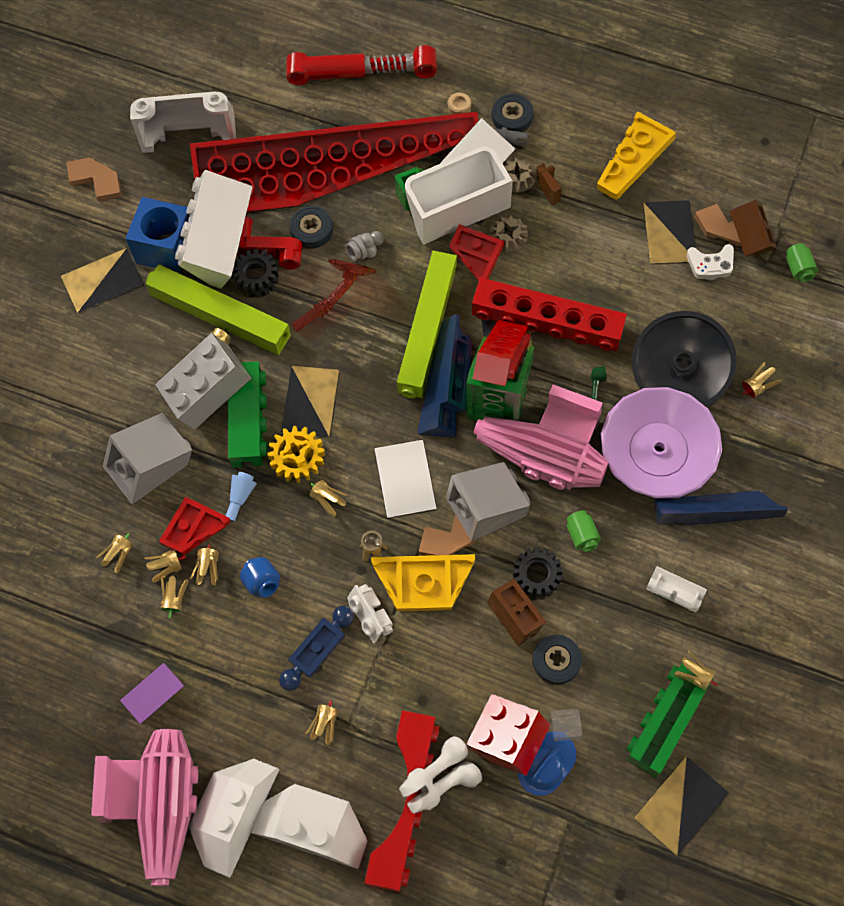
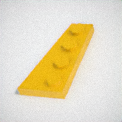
(638, 150)

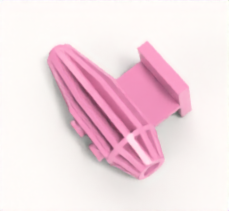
(555, 447)
(153, 793)

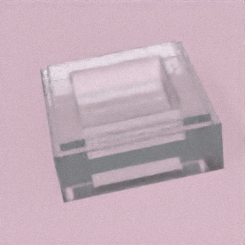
(566, 724)

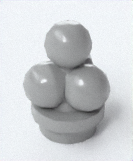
(364, 245)

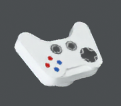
(711, 265)

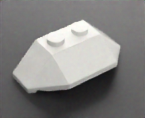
(230, 812)
(313, 824)

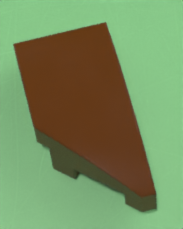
(548, 184)

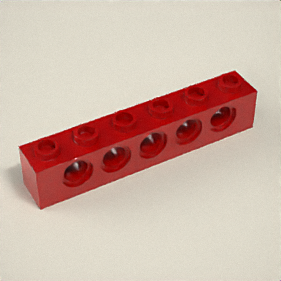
(540, 304)
(501, 353)

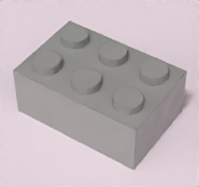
(203, 381)

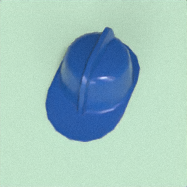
(550, 766)

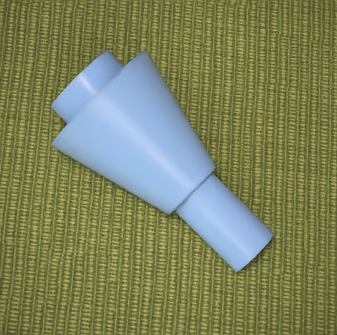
(240, 490)

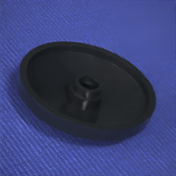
(687, 355)

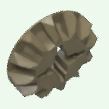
(527, 177)
(519, 235)

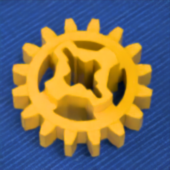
(295, 442)

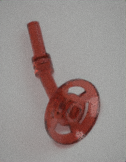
(350, 274)

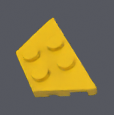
(423, 581)

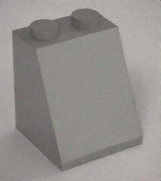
(145, 456)
(486, 499)

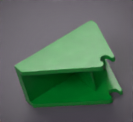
(498, 400)

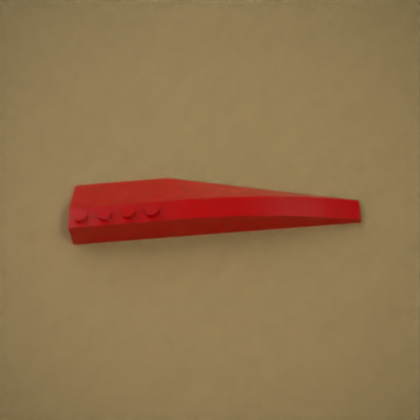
(313, 163)

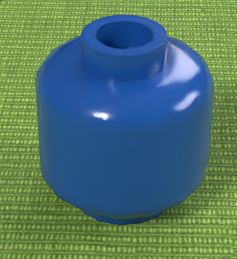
(260, 577)

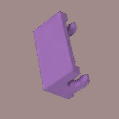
(152, 693)

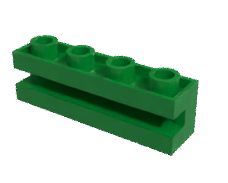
(246, 419)
(666, 724)

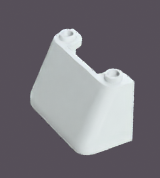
(180, 112)

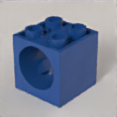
(151, 221)

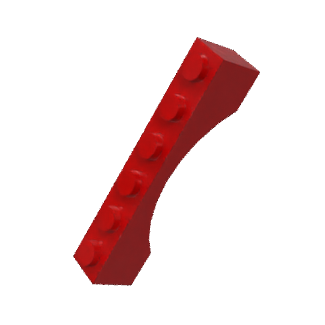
(389, 860)

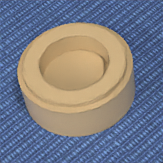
(459, 103)

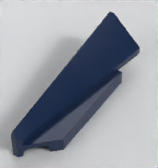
(447, 381)
(717, 508)

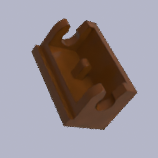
(753, 229)
(515, 612)

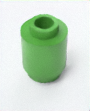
(801, 263)
(583, 531)

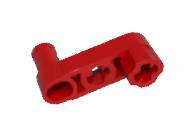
(285, 249)

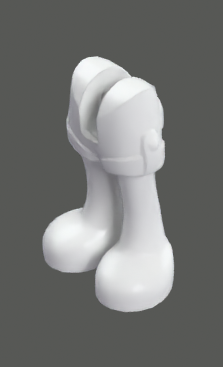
(463, 774)

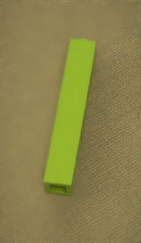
(218, 309)
(426, 325)

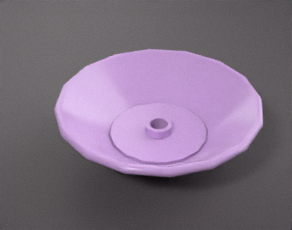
(664, 420)

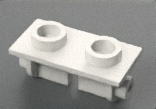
(676, 589)
(362, 602)

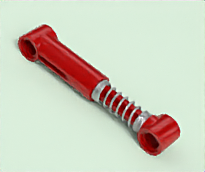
(303, 68)

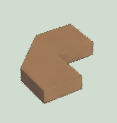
(88, 170)
(716, 225)
(442, 542)

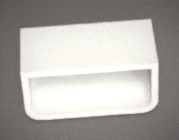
(458, 193)
(213, 228)

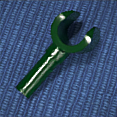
(597, 374)

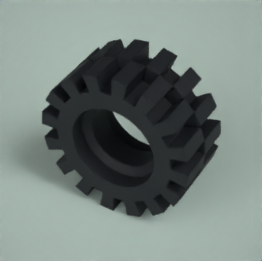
(255, 261)
(538, 558)

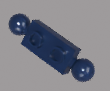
(316, 648)

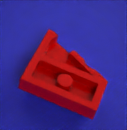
(476, 250)
(192, 526)

